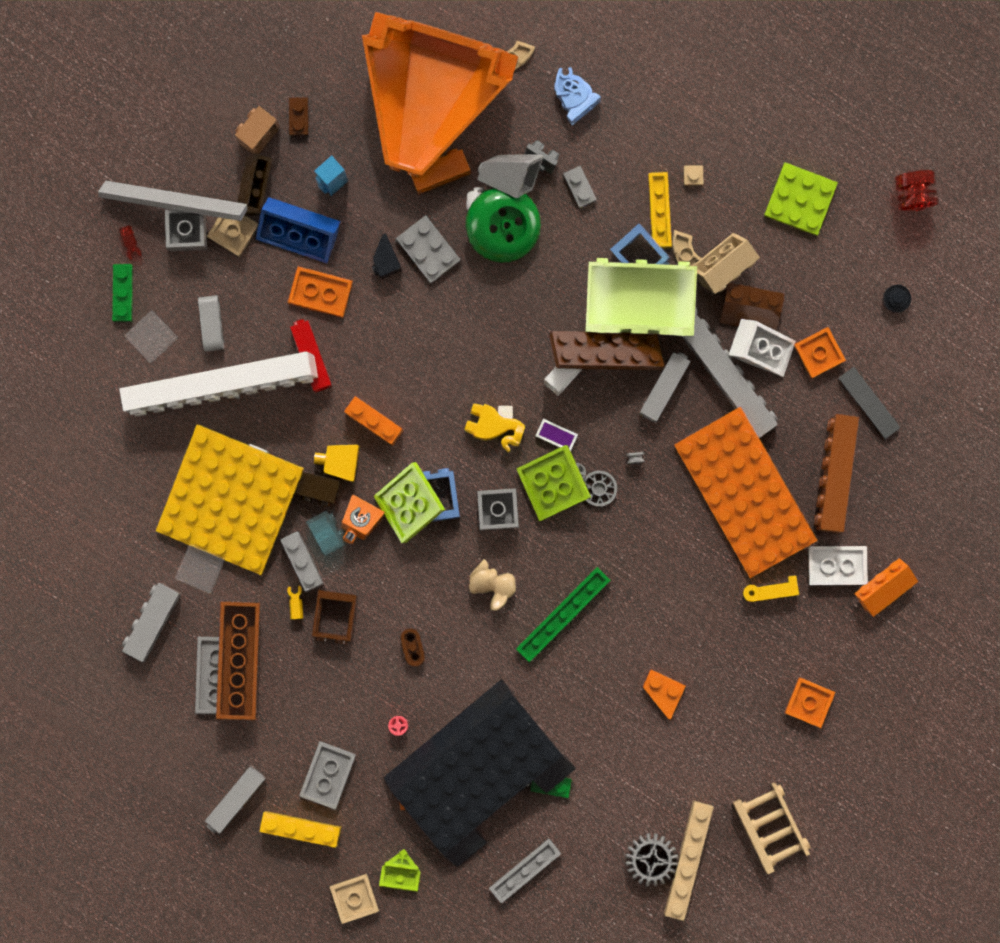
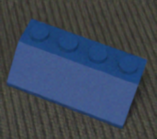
(297, 230)

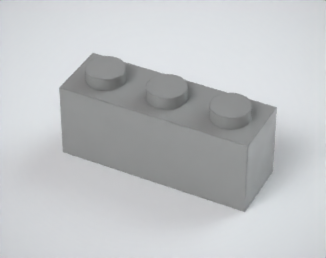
(302, 561)

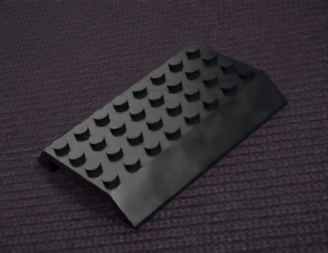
(475, 770)

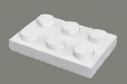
(837, 565)

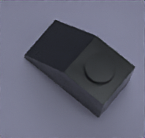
(385, 259)

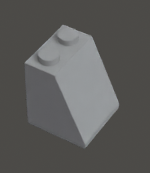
(511, 173)

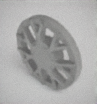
(599, 488)

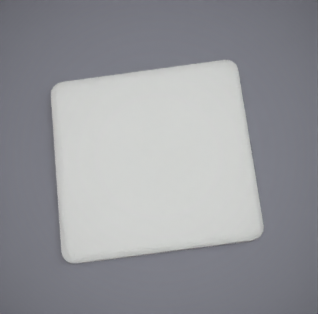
(505, 411)

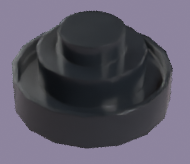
(896, 298)

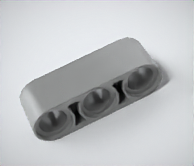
(211, 323)

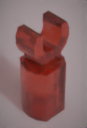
(129, 241)

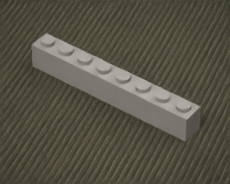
(729, 377)

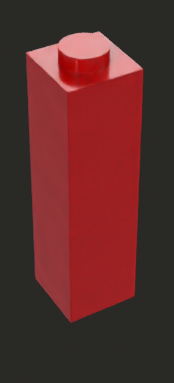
(306, 342)

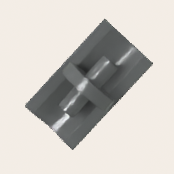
(549, 161)

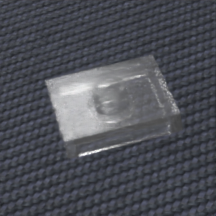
(151, 336)
(200, 568)

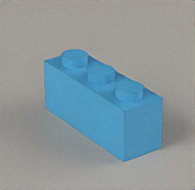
(330, 176)

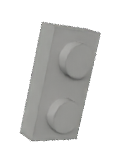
(579, 187)

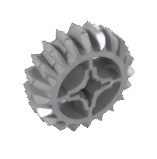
(653, 849)

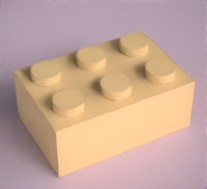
(725, 263)

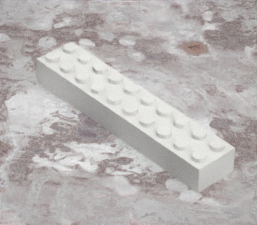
(219, 383)

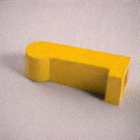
(753, 593)

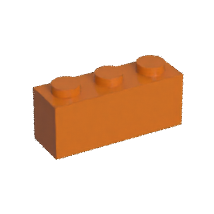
(443, 171)
(373, 421)
(886, 587)

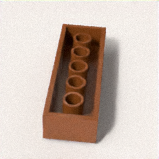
(837, 474)
(237, 660)

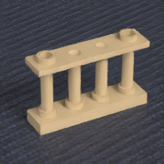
(761, 843)

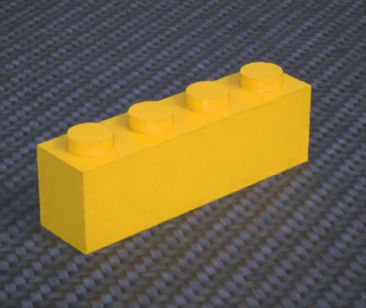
(300, 829)

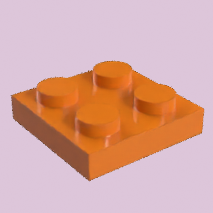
(819, 352)
(809, 702)

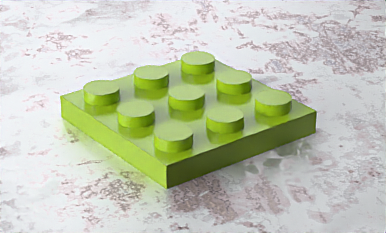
(800, 199)
(553, 483)
(409, 502)

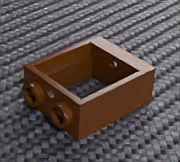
(340, 639)

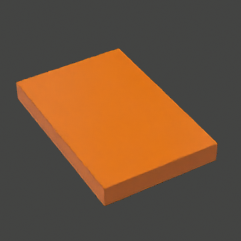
(320, 292)

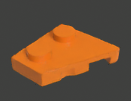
(663, 691)

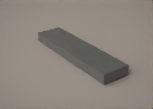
(869, 403)

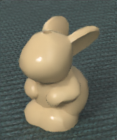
(486, 580)

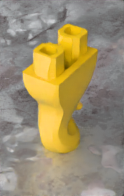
(493, 425)

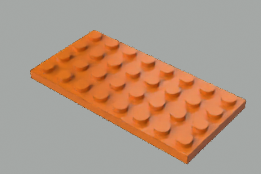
(745, 492)

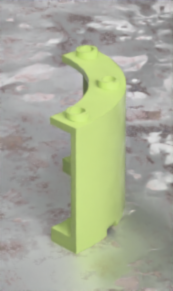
(641, 298)

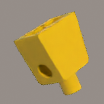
(339, 461)

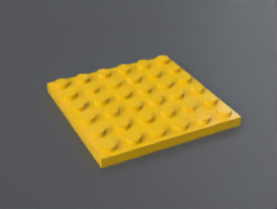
(229, 499)

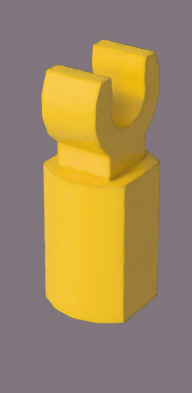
(295, 604)

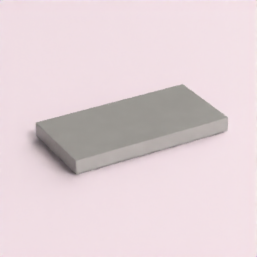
(207, 675)

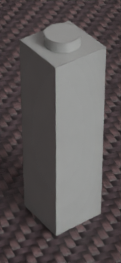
(665, 386)
(235, 800)

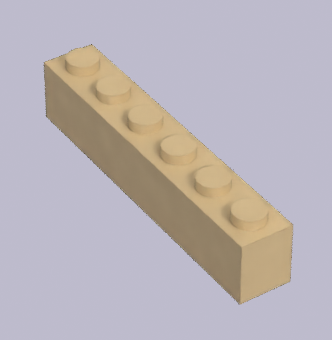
(688, 860)

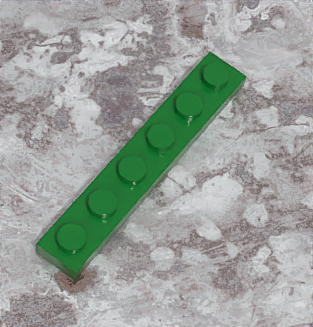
(563, 614)

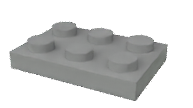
(428, 249)
(327, 775)

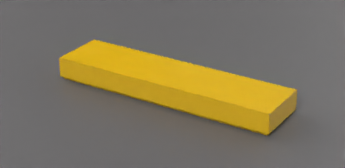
(660, 209)

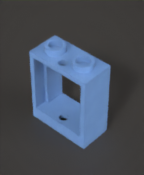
(630, 237)
(444, 473)

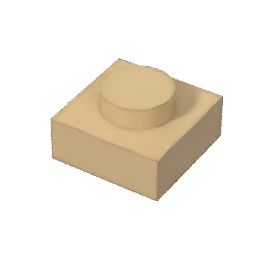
(693, 175)

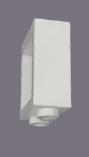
(560, 379)

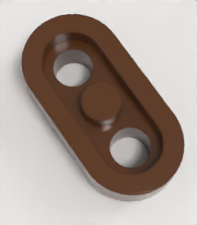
(412, 647)

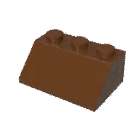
(751, 304)

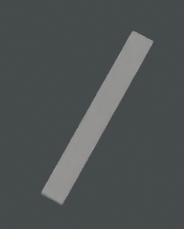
(173, 200)

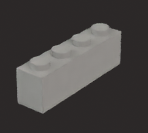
(151, 622)

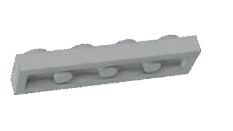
(525, 870)

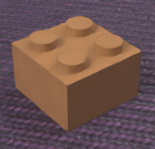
(257, 130)

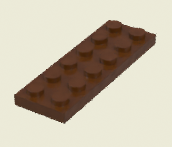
(606, 350)

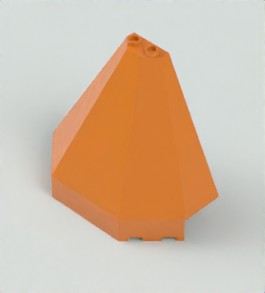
(428, 87)

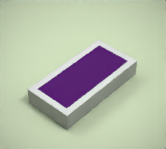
(556, 434)

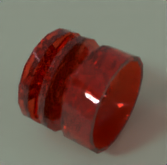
(916, 195)

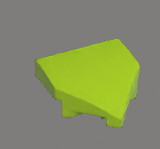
(400, 873)

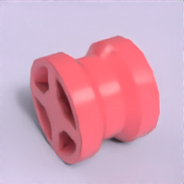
(398, 725)

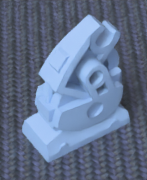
(575, 97)

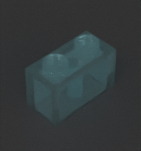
(326, 533)

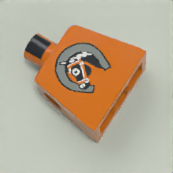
(360, 519)

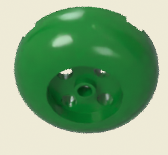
(485, 212)

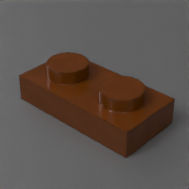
(298, 116)

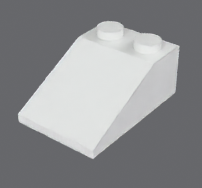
(762, 347)

